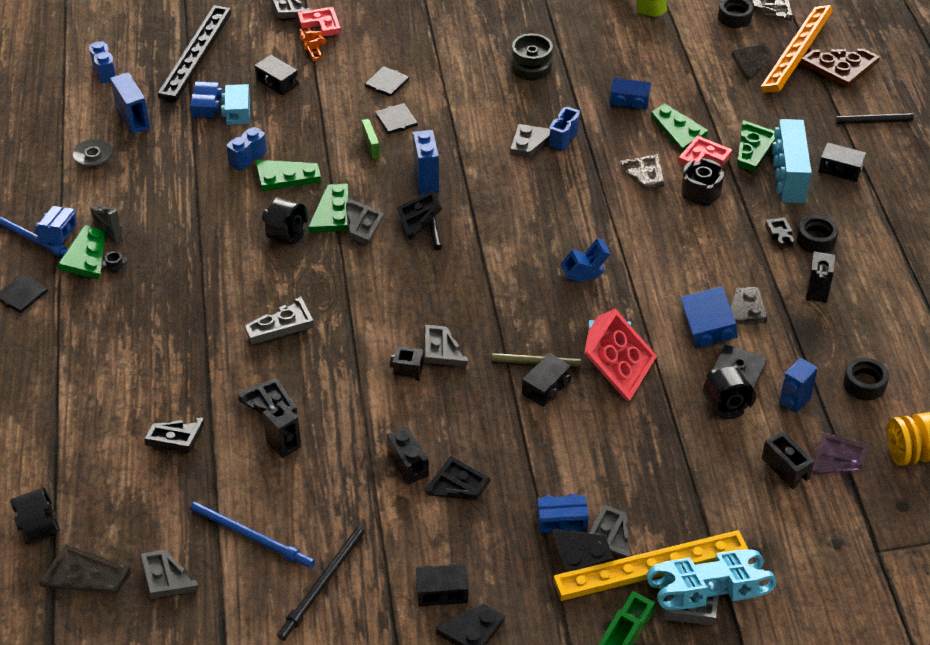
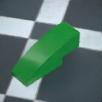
(629, 621)

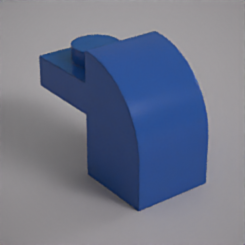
(586, 265)

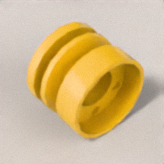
(909, 438)

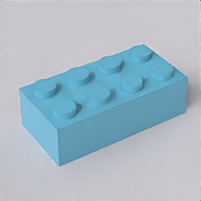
(791, 161)

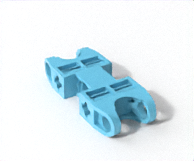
(710, 579)

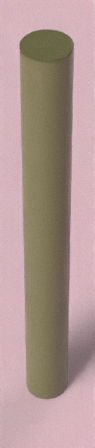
(533, 360)

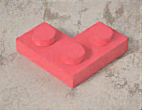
(322, 17)
(705, 149)

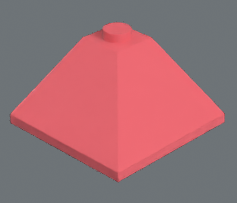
(618, 352)

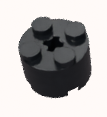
(702, 181)
(285, 220)
(728, 392)
(35, 515)

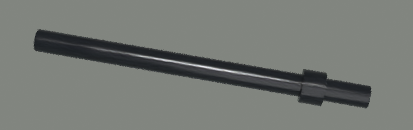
(295, 617)

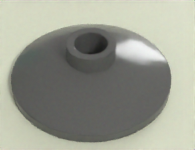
(92, 152)

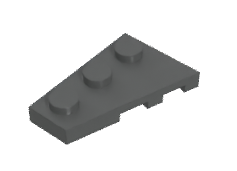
(285, 322)

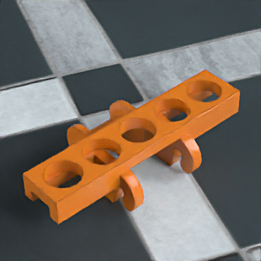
(316, 41)

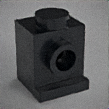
(408, 362)

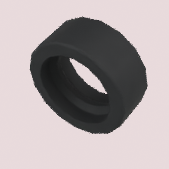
(735, 20)
(821, 224)
(866, 366)

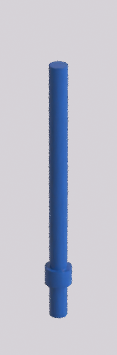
(57, 250)
(290, 553)

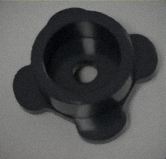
(114, 261)

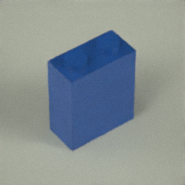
(130, 103)
(426, 161)
(709, 317)

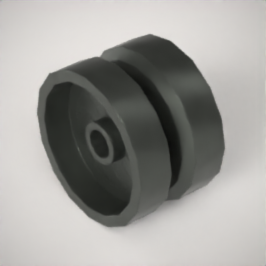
(532, 56)

